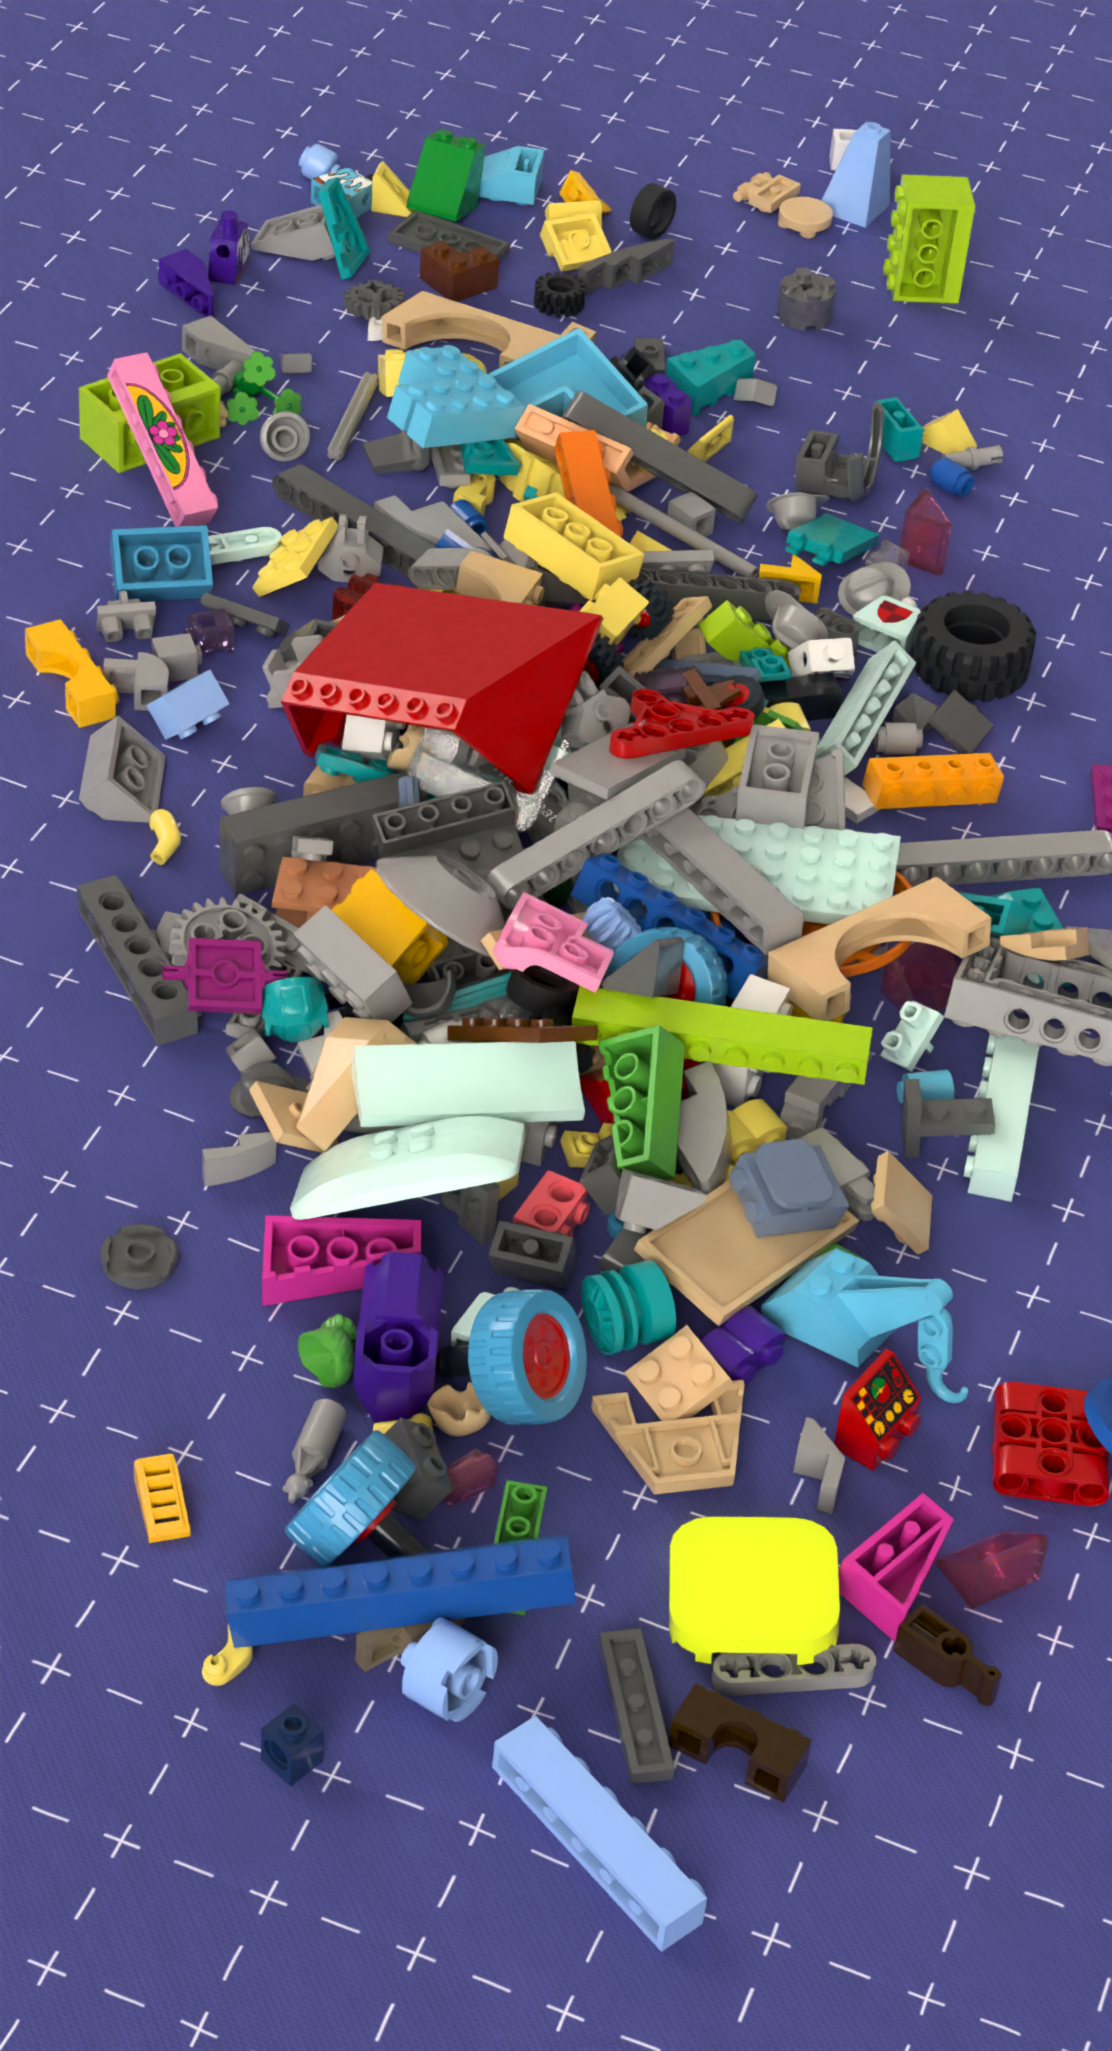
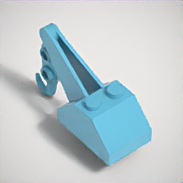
(851, 1310)

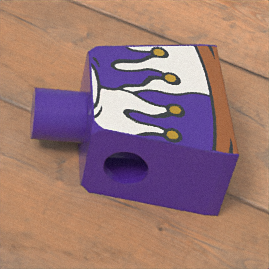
(228, 249)

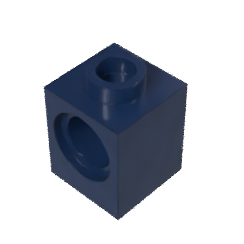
(292, 1744)

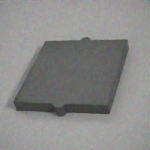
(960, 723)

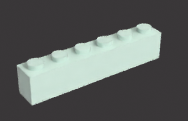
(867, 705)
(1009, 1084)

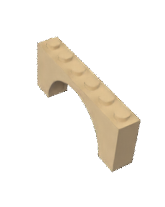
(435, 318)
(498, 580)
(922, 914)

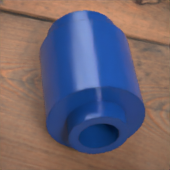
(952, 477)
(470, 516)

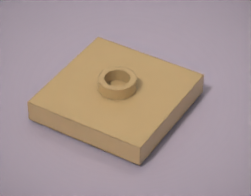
(281, 1112)

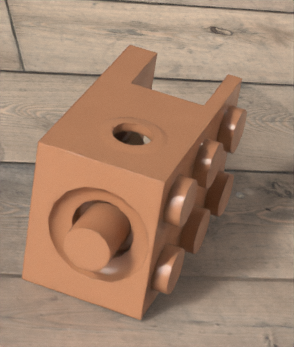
(310, 884)

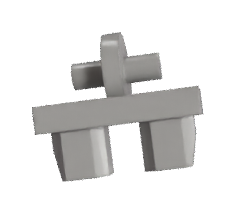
(124, 615)

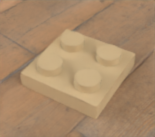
(679, 1377)

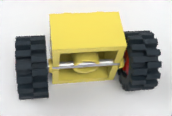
(624, 607)

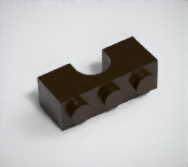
(714, 1722)

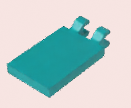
(830, 539)

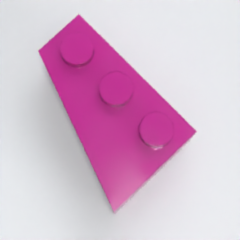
(893, 1564)

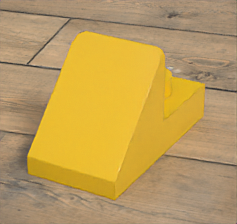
(799, 574)

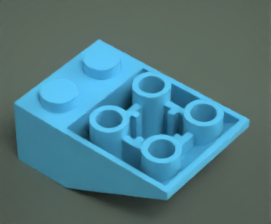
(513, 175)

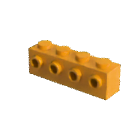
(932, 780)

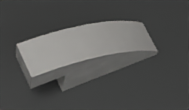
(429, 521)
(704, 1130)

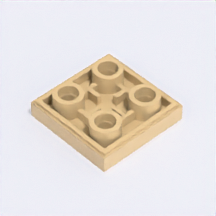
(902, 1203)

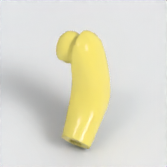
(167, 834)
(226, 1664)

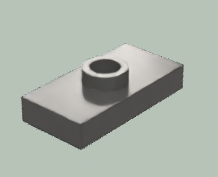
(654, 351)

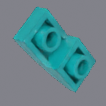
(769, 666)

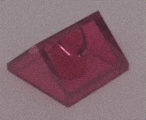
(926, 534)
(920, 975)
(995, 1565)

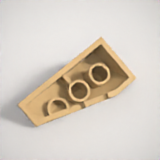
(331, 1098)

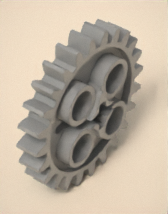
(226, 923)

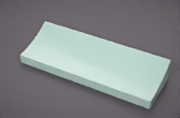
(466, 1079)

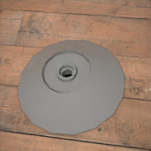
(444, 896)

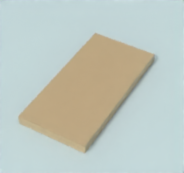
(722, 1262)

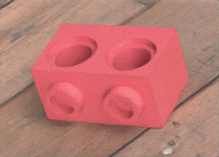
(555, 1205)

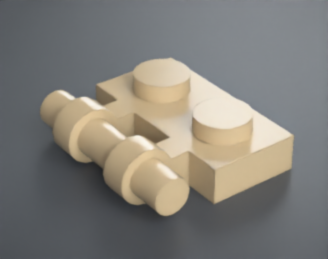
(767, 192)

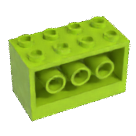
(929, 238)
(192, 396)

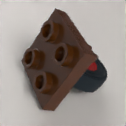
(726, 693)

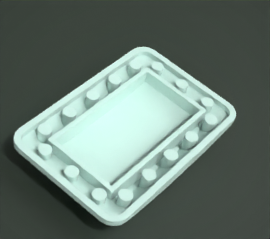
(409, 1164)

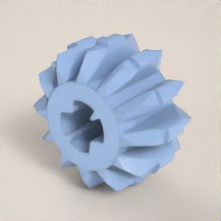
(610, 923)

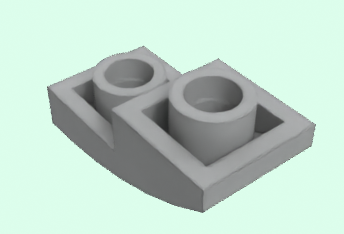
(232, 1163)

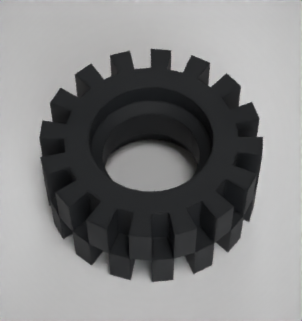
(559, 294)

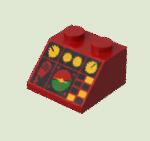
(877, 1412)

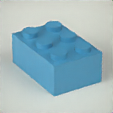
(161, 563)

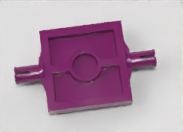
(223, 975)

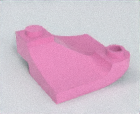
(552, 940)

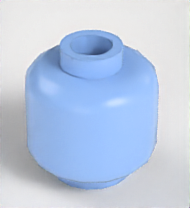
(318, 161)

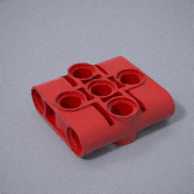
(1047, 1446)

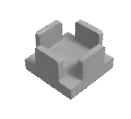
(279, 673)

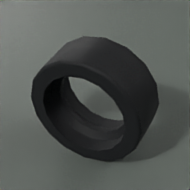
(653, 211)
(540, 988)

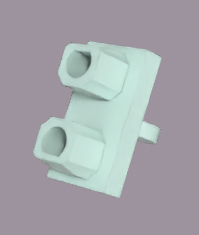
(911, 1036)

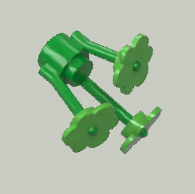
(250, 382)

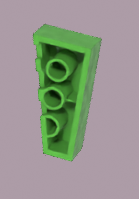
(645, 1098)

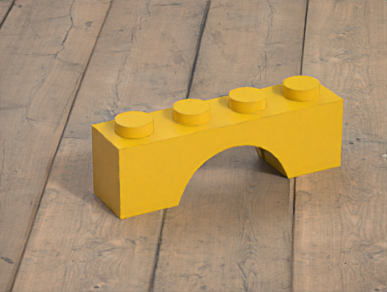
(56, 650)

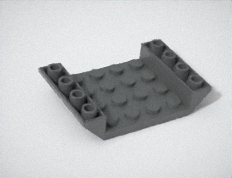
(469, 828)

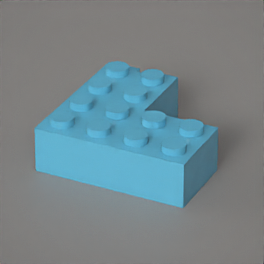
(563, 367)
(451, 400)

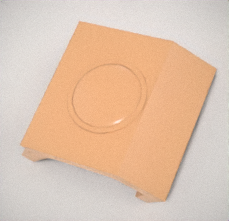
(540, 431)

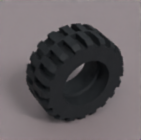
(973, 645)

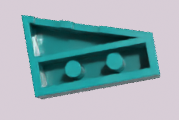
(711, 372)

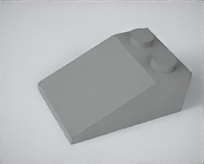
(296, 235)
(777, 776)

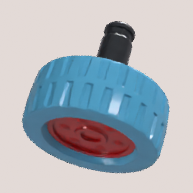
(702, 969)
(522, 1357)
(358, 1505)

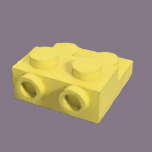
(574, 240)

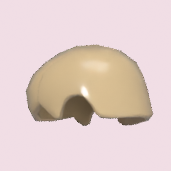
(400, 757)
(457, 1411)

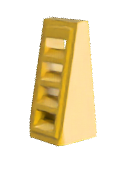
(155, 1474)

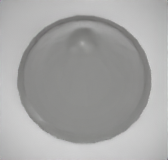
(285, 436)
(248, 799)

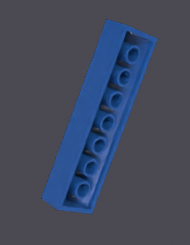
(399, 1591)

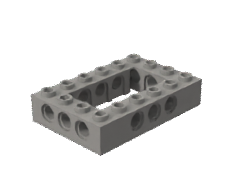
(997, 982)

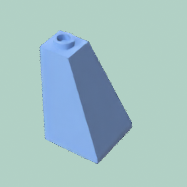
(862, 178)

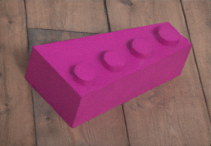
(327, 1253)

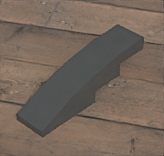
(626, 264)

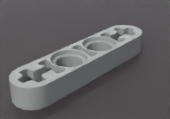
(795, 1676)

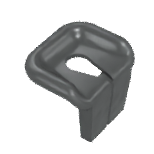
(396, 454)

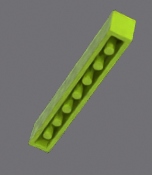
(734, 1034)

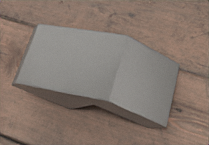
(821, 1460)

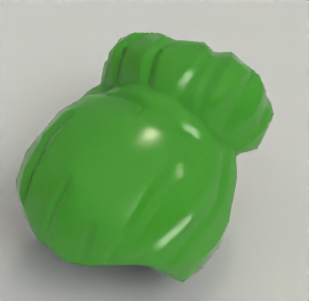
(330, 1351)

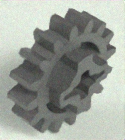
(372, 299)

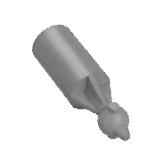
(314, 1446)

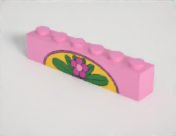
(162, 440)

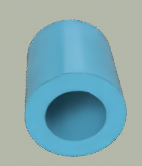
(933, 1085)

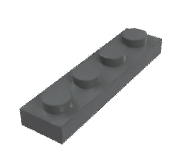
(636, 1706)

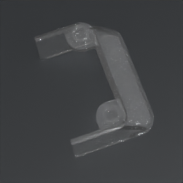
(444, 775)

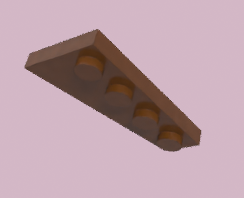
(519, 1031)

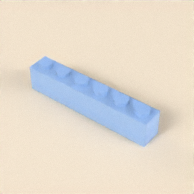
(600, 1833)

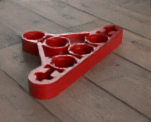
(674, 725)

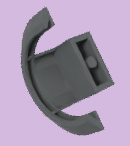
(827, 472)

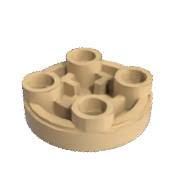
(805, 215)

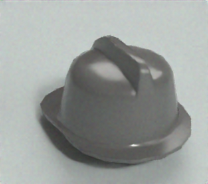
(264, 1072)

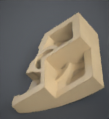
(1049, 944)

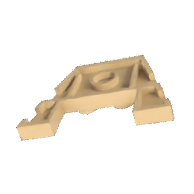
(681, 1451)

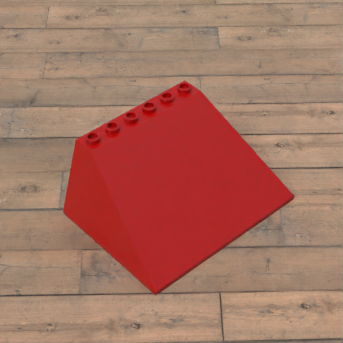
(448, 664)

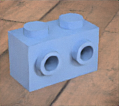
(187, 705)

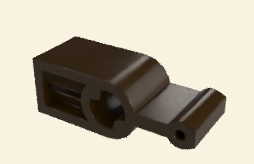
(945, 1655)

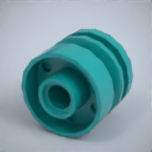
(628, 1307)

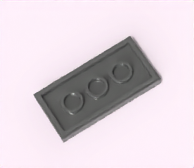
(424, 229)

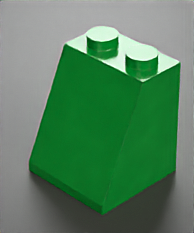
(447, 176)

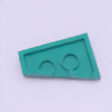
(344, 230)
(489, 458)

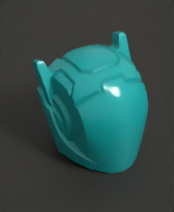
(294, 1008)

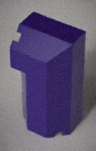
(398, 1336)

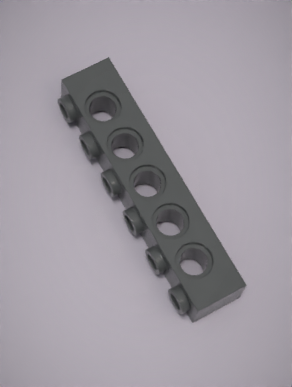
(136, 958)

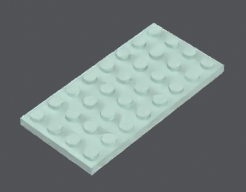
(813, 867)

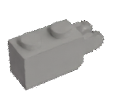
(849, 1172)

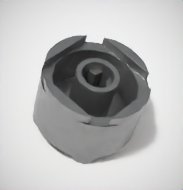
(806, 300)

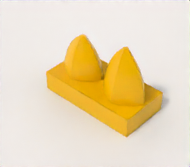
(577, 190)

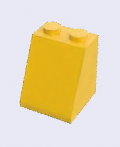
(391, 928)

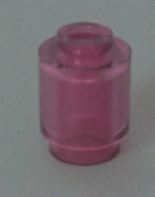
(470, 1476)

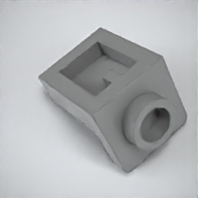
(311, 848)

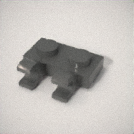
(475, 1209)

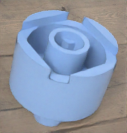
(448, 1670)

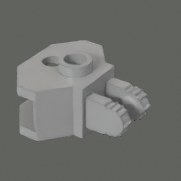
(350, 551)
(592, 714)

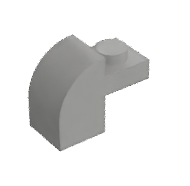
(143, 677)

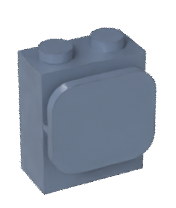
(788, 1189)

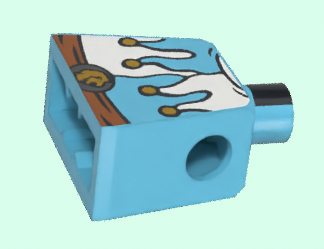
(356, 187)

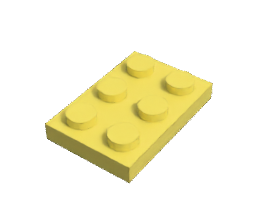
(295, 556)

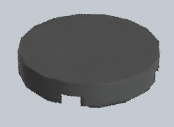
(139, 1257)

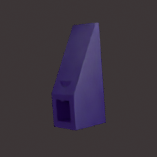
(188, 280)

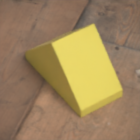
(389, 193)
(948, 434)

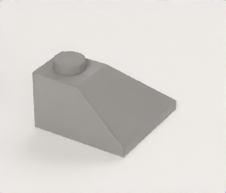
(653, 1201)

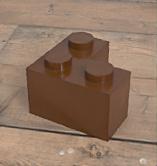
(456, 273)

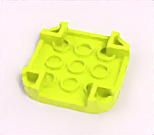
(754, 1587)

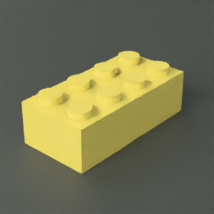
(571, 544)

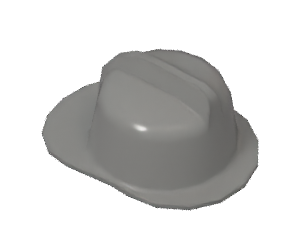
(795, 508)
(870, 583)
(792, 621)

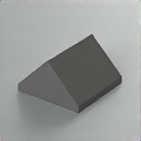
(652, 971)

